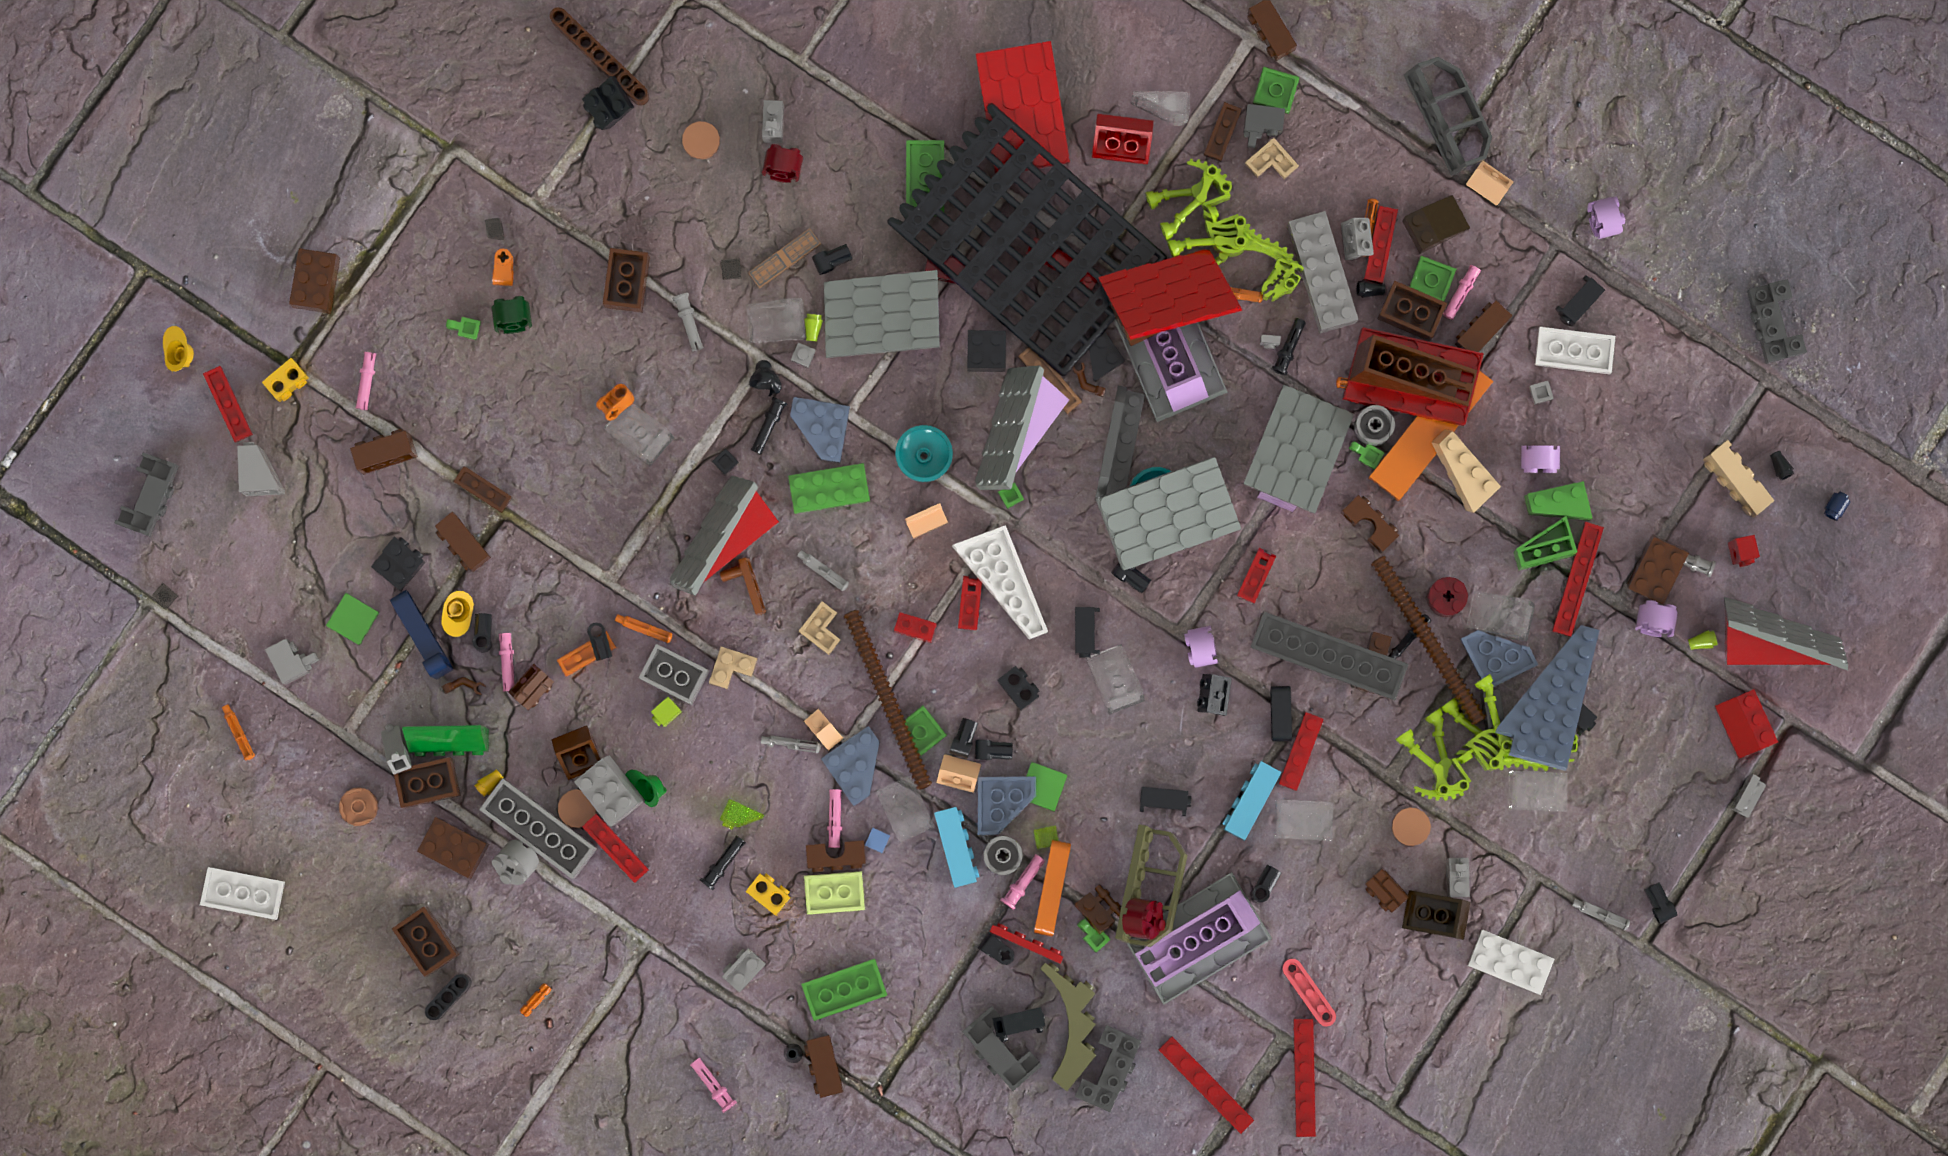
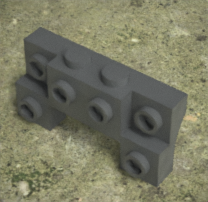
(1770, 324)
(153, 496)
(1001, 1060)
(1114, 1072)

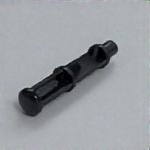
(1406, 641)

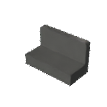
(1488, 721)

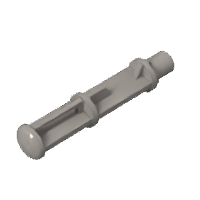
(823, 570)
(793, 744)
(1601, 914)

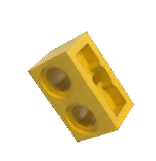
(282, 375)
(766, 897)

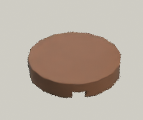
(701, 140)
(358, 806)
(575, 809)
(1411, 826)

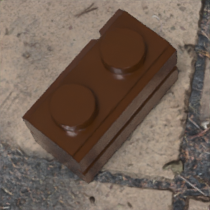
(531, 687)
(1386, 890)

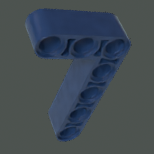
(435, 659)

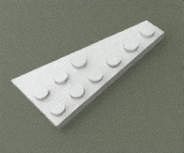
(999, 569)

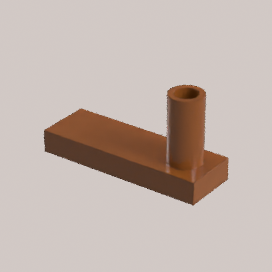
(745, 569)

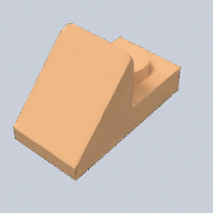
(823, 729)

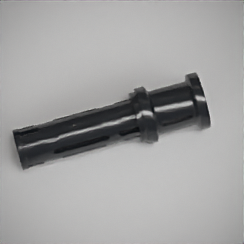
(1286, 354)
(772, 416)
(717, 870)

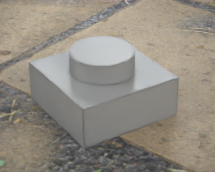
(1270, 341)
(803, 355)
(1541, 392)

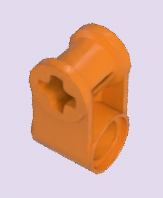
(503, 271)
(615, 401)

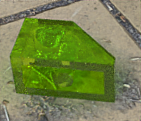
(739, 815)

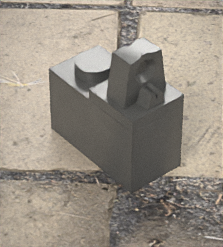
(1262, 120)

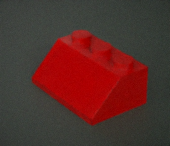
(1122, 139)
(1746, 724)

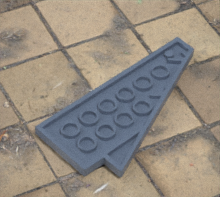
(1549, 711)

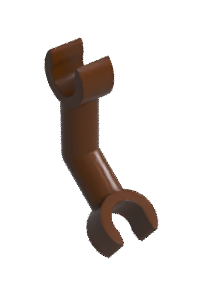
(1097, 390)
(462, 681)

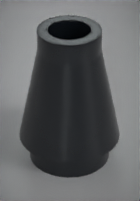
(1369, 289)
(1781, 466)
(799, 1053)

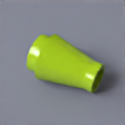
(812, 326)
(1703, 641)

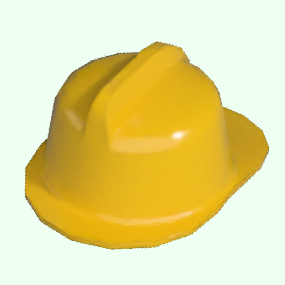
(176, 349)
(457, 613)

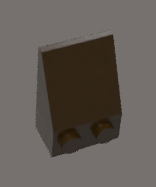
(1435, 223)
(1436, 915)

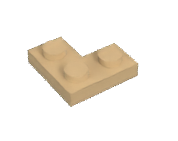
(1272, 155)
(815, 628)
(727, 663)

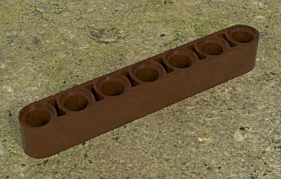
(595, 48)

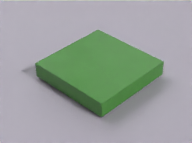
(1276, 89)
(1432, 278)
(352, 619)
(924, 730)
(1048, 785)

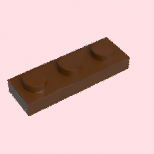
(1222, 132)
(483, 489)

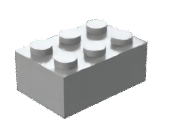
(674, 674)
(609, 791)

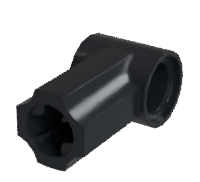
(828, 260)
(1132, 577)
(482, 630)
(599, 644)
(963, 741)
(993, 750)
(1266, 883)
(1662, 907)

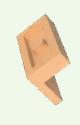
(1489, 183)
(926, 520)
(958, 773)

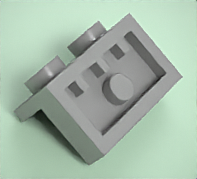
(1357, 238)
(1748, 796)
(743, 969)

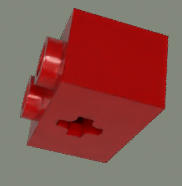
(1743, 550)
(915, 627)

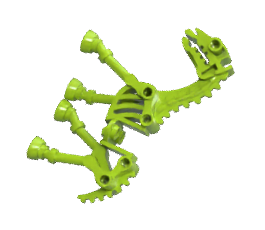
(1219, 233)
(1497, 747)

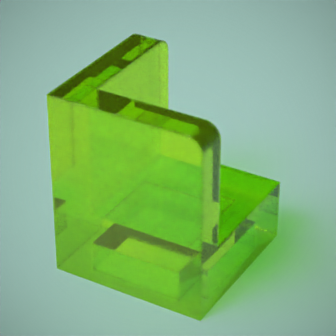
(1044, 836)

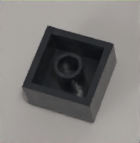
(986, 351)

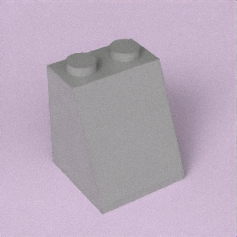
(256, 472)

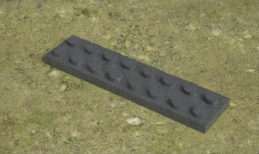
(1329, 656)

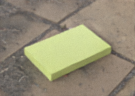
(834, 892)

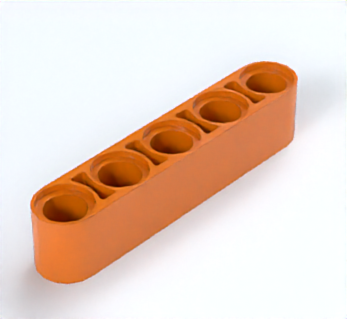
(1052, 888)

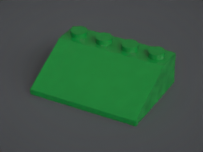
(446, 739)

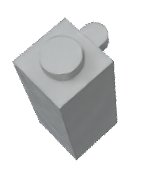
(395, 749)

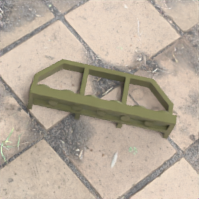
(1137, 875)

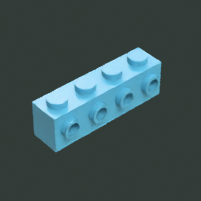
(1252, 800)
(955, 847)

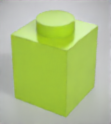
(665, 712)

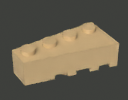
(1468, 475)
(1738, 479)

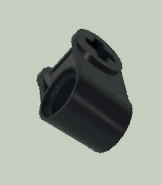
(994, 947)

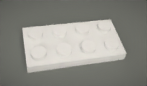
(1574, 350)
(242, 893)
(1510, 962)

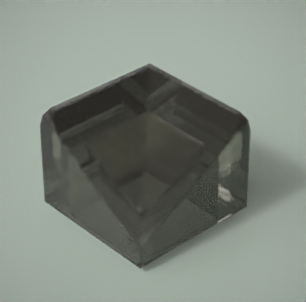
(494, 228)

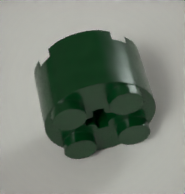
(511, 315)

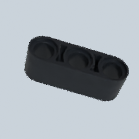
(1281, 713)
(439, 1001)

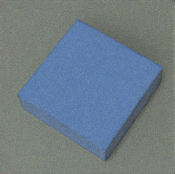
(877, 840)

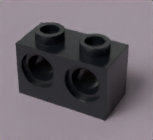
(1014, 690)

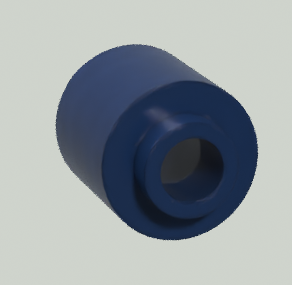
(1837, 505)

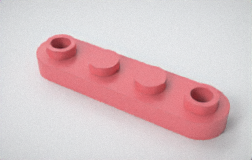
(1309, 992)

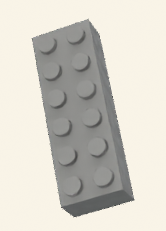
(1322, 272)
(538, 828)

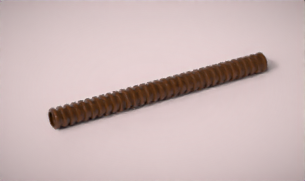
(1428, 640)
(887, 699)

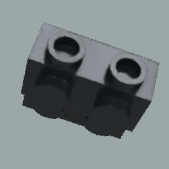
(607, 103)
(398, 563)

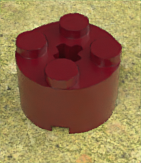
(782, 163)
(1455, 589)
(1143, 918)

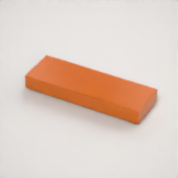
(580, 657)

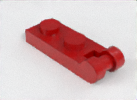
(1256, 576)
(969, 604)

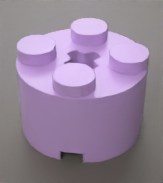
(1605, 217)
(1540, 458)
(1656, 619)
(1201, 646)

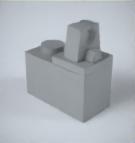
(773, 121)
(288, 663)
(1457, 877)

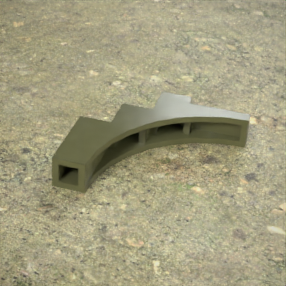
(1077, 1054)

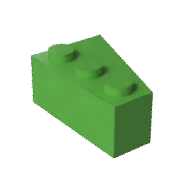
(1560, 502)
(1548, 546)

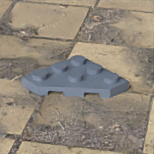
(822, 426)
(1497, 656)
(854, 764)
(1001, 801)

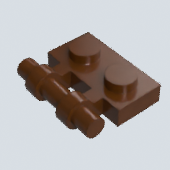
(1095, 913)

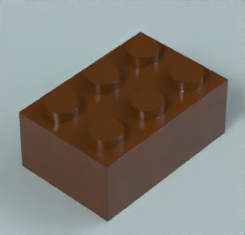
(626, 280)
(314, 281)
(1412, 311)
(383, 451)
(1657, 569)
(427, 783)
(453, 847)
(425, 941)

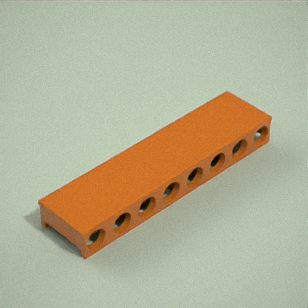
(1415, 450)

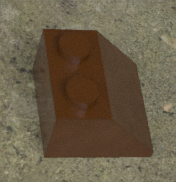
(576, 751)

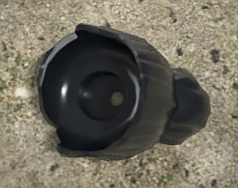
(765, 378)

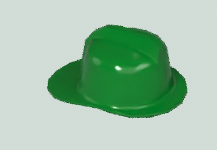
(648, 786)

